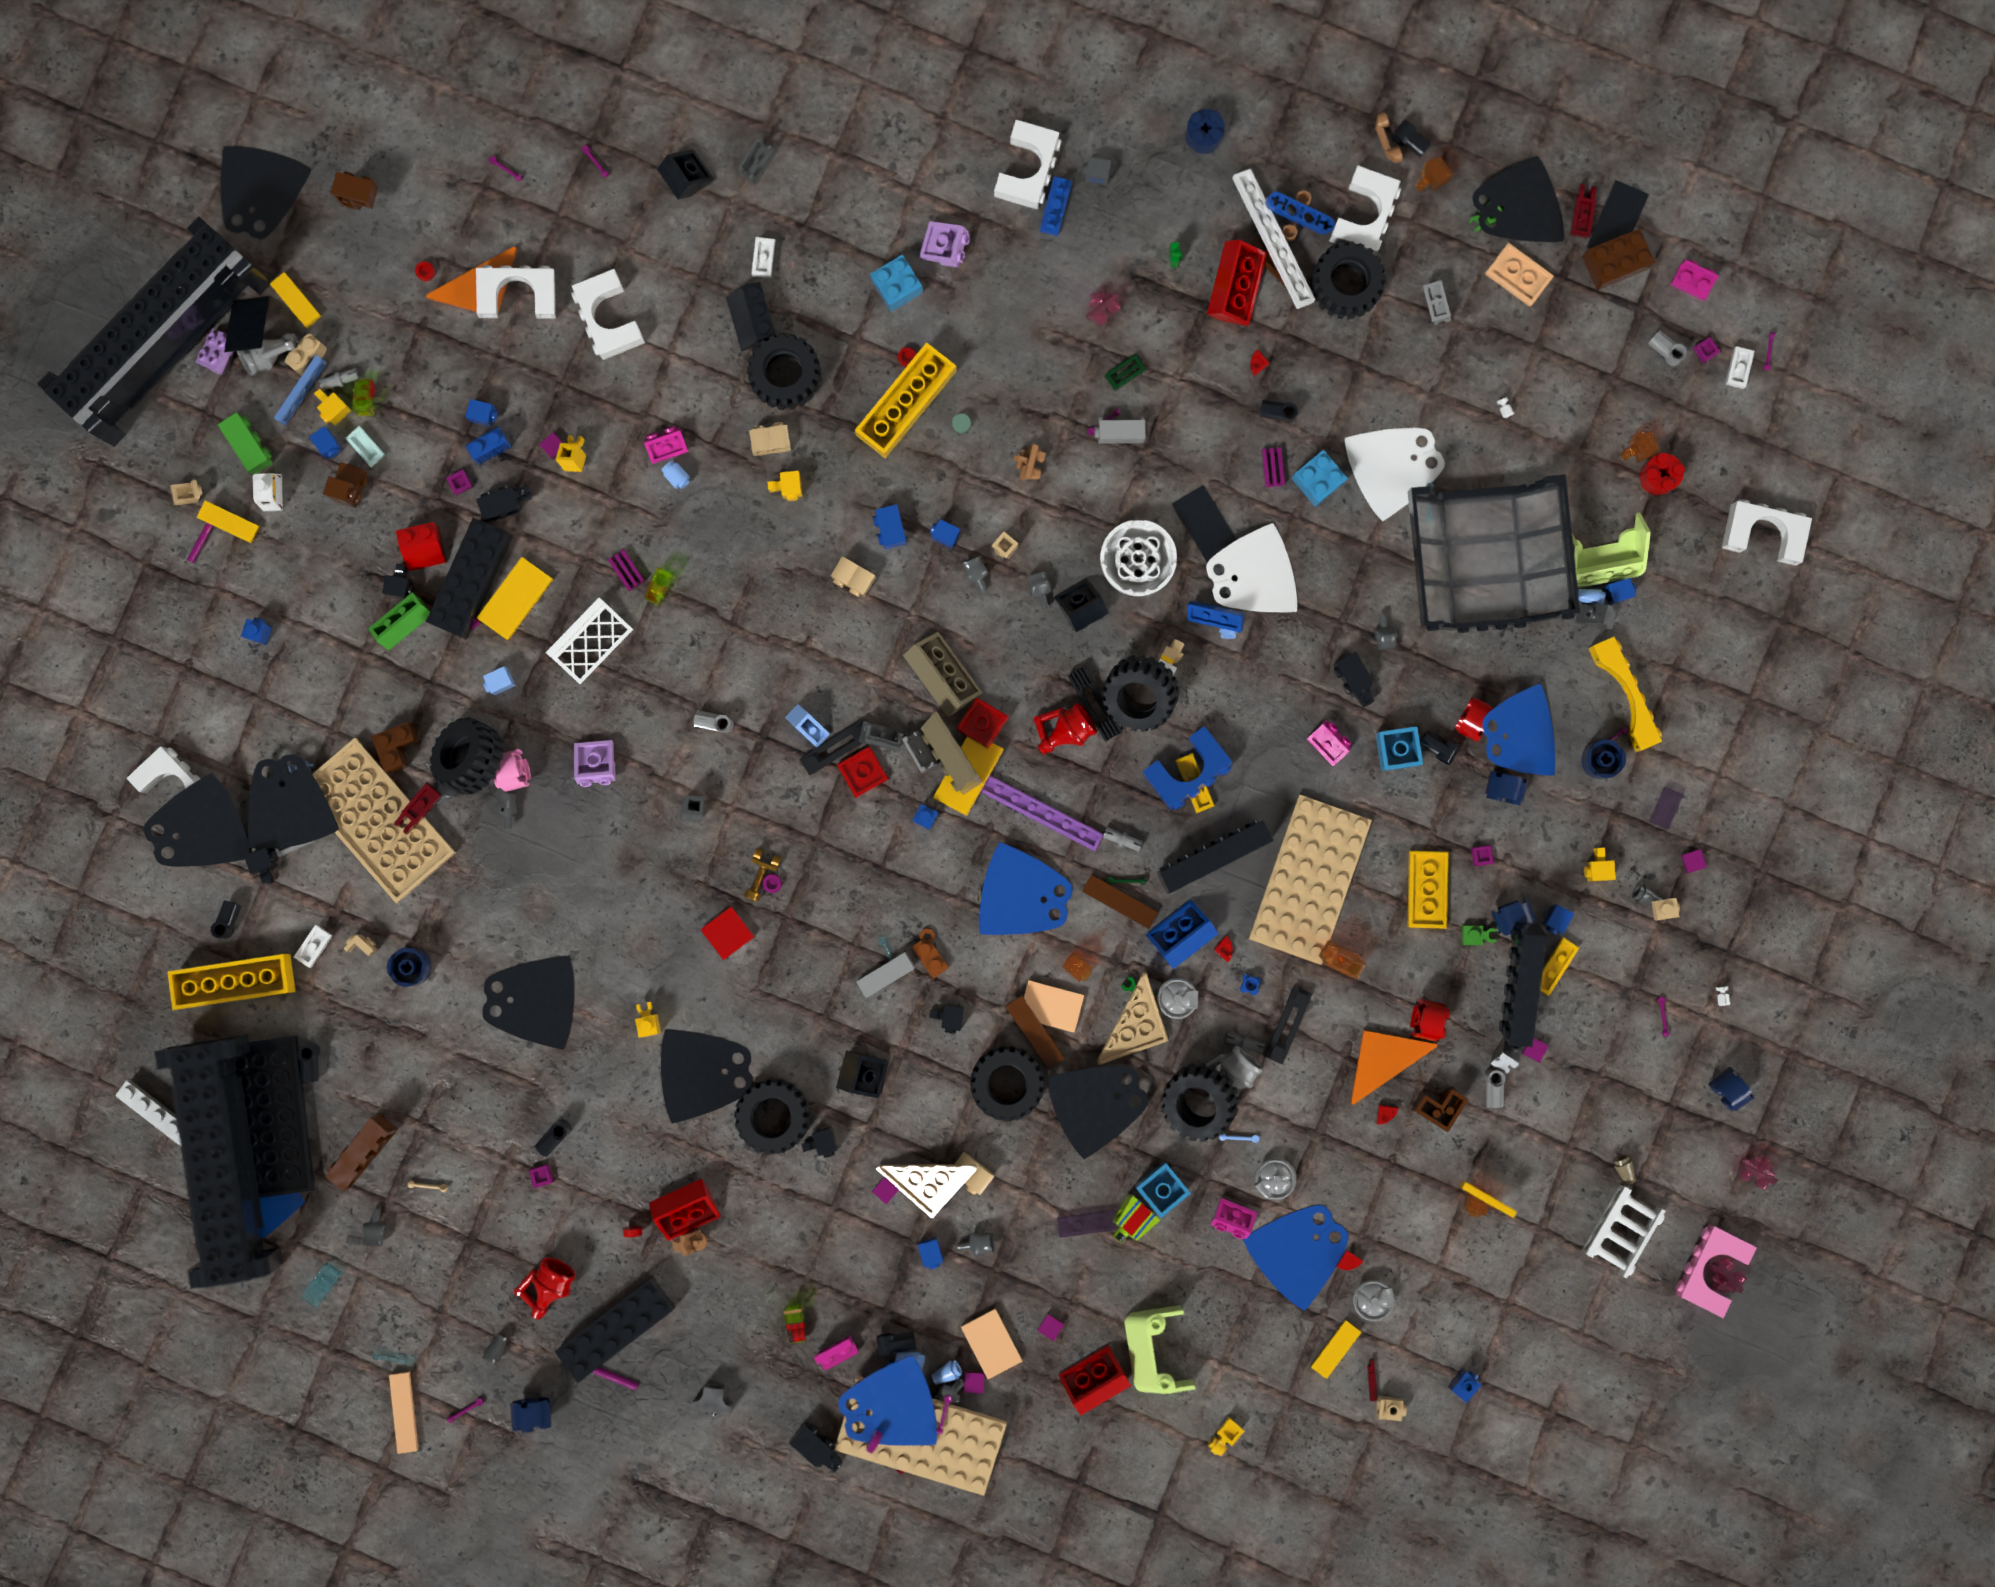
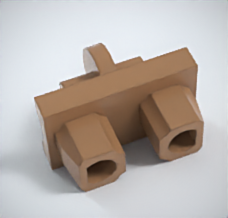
(1026, 461)
(690, 1242)

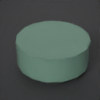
(961, 423)

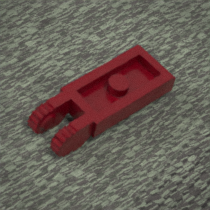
(1583, 213)
(418, 807)

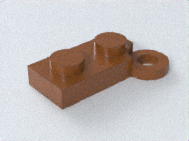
(929, 955)

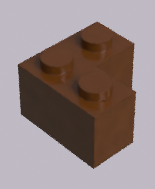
(354, 191)
(346, 485)
(390, 746)
(1442, 1113)

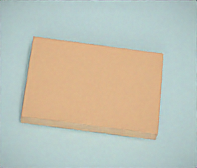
(1519, 274)
(1054, 1005)
(991, 1343)

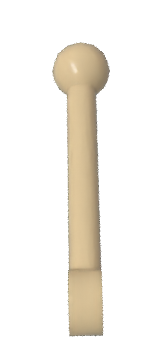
(443, 1188)

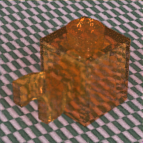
(1435, 174)
(1642, 447)
(1077, 967)
(1476, 1206)

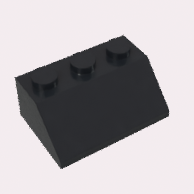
(750, 315)

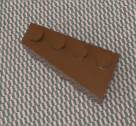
(361, 1152)

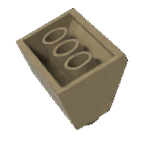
(942, 674)
(950, 753)

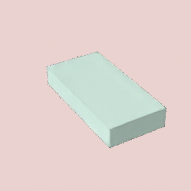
(365, 446)

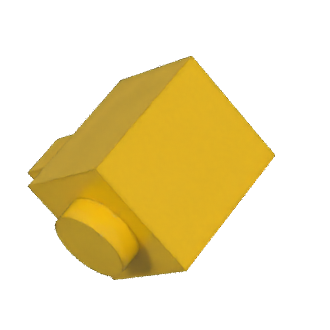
(332, 407)
(570, 454)
(789, 485)
(1600, 869)
(648, 1023)

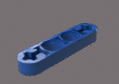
(1301, 209)

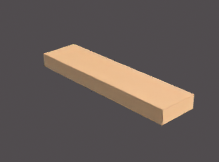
(403, 1412)

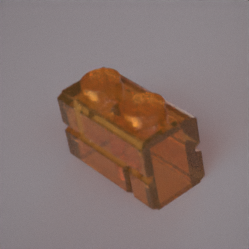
(1342, 960)

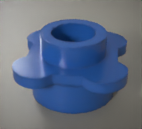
(1245, 985)

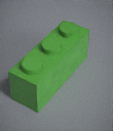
(246, 443)
(400, 621)

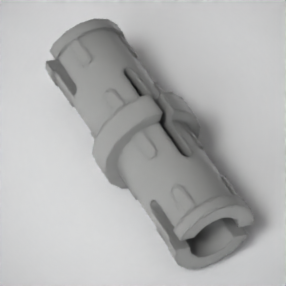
(339, 379)
(1122, 839)

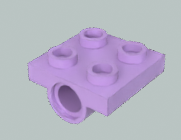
(212, 353)

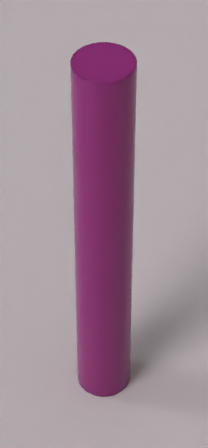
(200, 542)
(616, 1378)

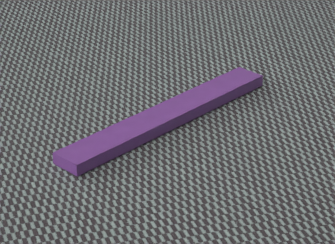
(1042, 813)

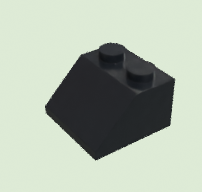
(684, 173)
(1081, 605)
(862, 1074)

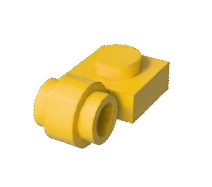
(1229, 1433)

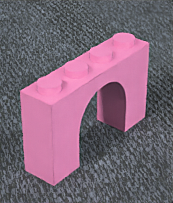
(1712, 1243)

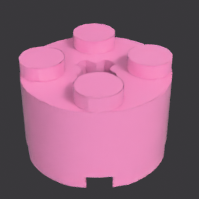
(512, 772)

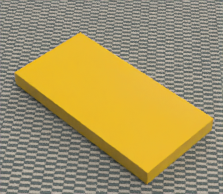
(515, 598)
(983, 762)
(1427, 889)

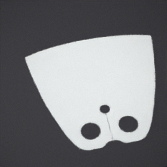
(1385, 466)
(1262, 572)

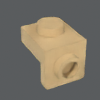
(186, 493)
(1665, 909)
(367, 945)

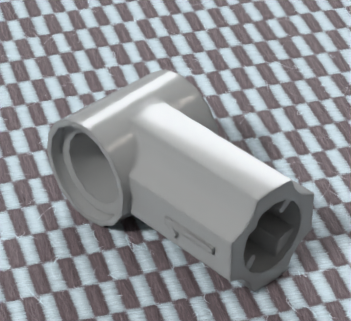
(1666, 346)
(712, 721)
(1494, 1090)

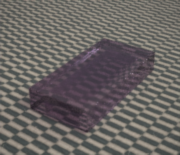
(1666, 808)

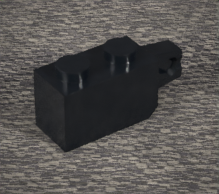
(502, 503)
(1355, 678)
(815, 1447)

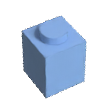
(498, 681)

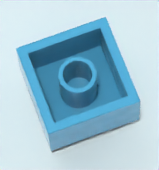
(896, 283)
(1319, 478)
(1399, 749)
(1162, 1189)

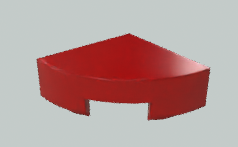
(1258, 363)
(1224, 949)
(1386, 1113)
(1349, 1261)

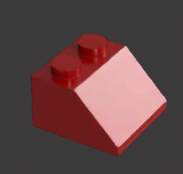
(421, 546)

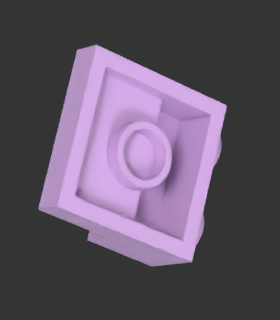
(945, 243)
(594, 763)

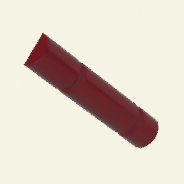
(1372, 1380)

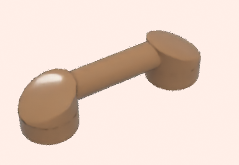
(1393, 154)
(1290, 231)

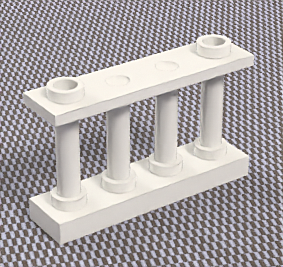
(1603, 1230)

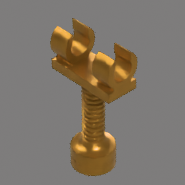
(753, 893)

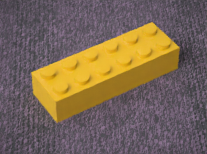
(905, 400)
(231, 981)

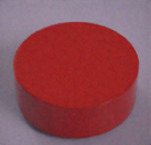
(425, 271)
(906, 355)
(632, 1231)

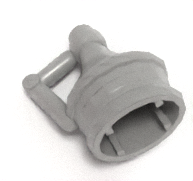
(265, 357)
(1239, 1066)

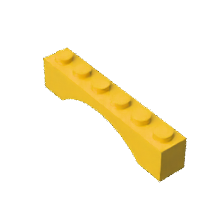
(1642, 728)

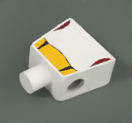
(268, 489)

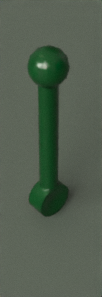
(1142, 881)

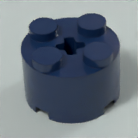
(1195, 135)
(1610, 751)
(1507, 787)
(1511, 913)
(402, 975)
(1732, 1089)
(530, 1413)

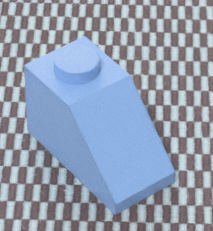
(807, 725)

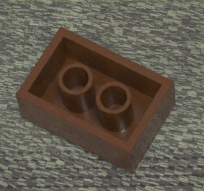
(1618, 259)

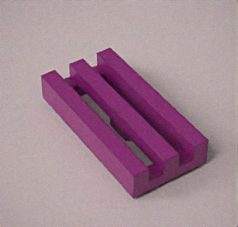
(1271, 451)
(618, 557)

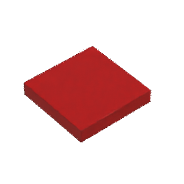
(982, 723)
(862, 772)
(727, 933)

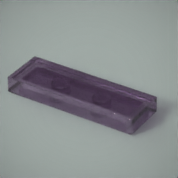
(1086, 1223)

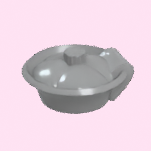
(1177, 998)
(1275, 1179)
(1373, 1300)

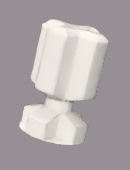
(1506, 409)
(1723, 998)

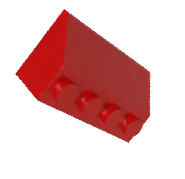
(1236, 282)

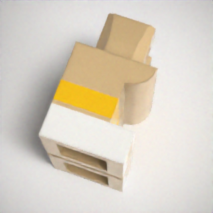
(1172, 655)

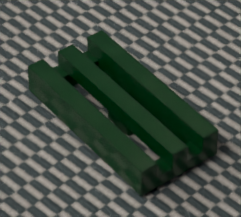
(1112, 381)

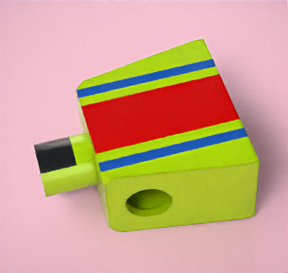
(1133, 1219)

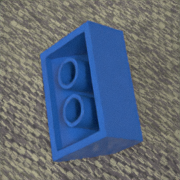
(1182, 934)

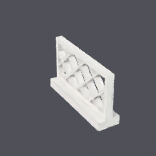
(577, 628)

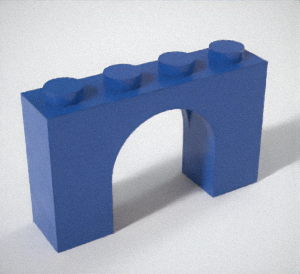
(1175, 792)

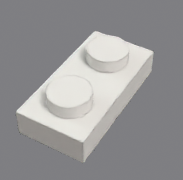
(763, 257)
(1739, 367)
(313, 946)

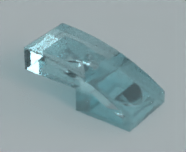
(321, 1285)

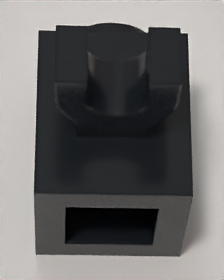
(398, 585)
(261, 862)
(950, 1018)
(823, 1142)

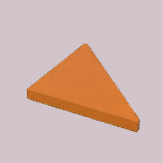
(462, 290)
(1382, 1059)

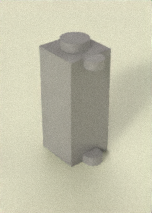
(1120, 431)

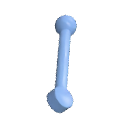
(1254, 1138)

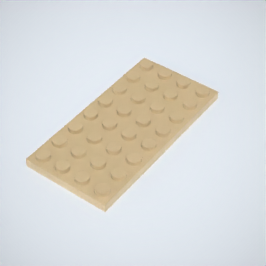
(365, 810)
(1309, 879)
(960, 1458)

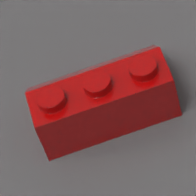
(684, 1209)
(1094, 1380)

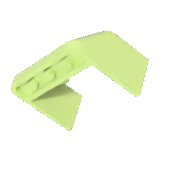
(1614, 560)
(1139, 1329)

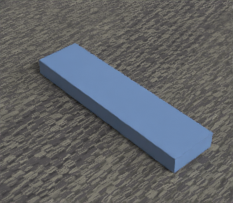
(300, 390)

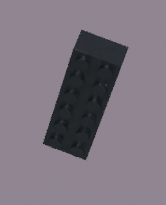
(469, 578)
(1214, 857)
(1523, 984)
(615, 1329)

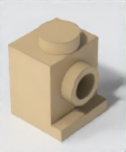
(1005, 545)
(1383, 1408)

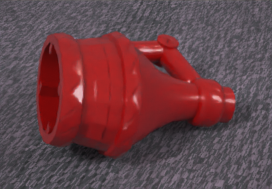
(1072, 728)
(551, 1283)

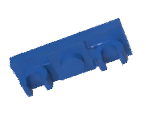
(1055, 206)
(1215, 616)

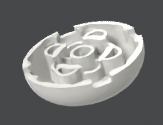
(1154, 543)

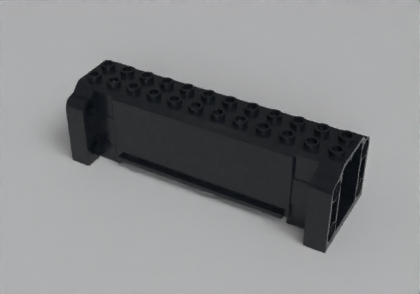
(152, 332)
(218, 1162)

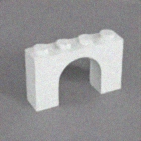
(1030, 190)
(1383, 192)
(491, 280)
(589, 295)
(1793, 529)
(158, 766)

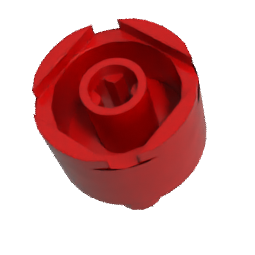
(1670, 468)
(1471, 724)
(1429, 1020)

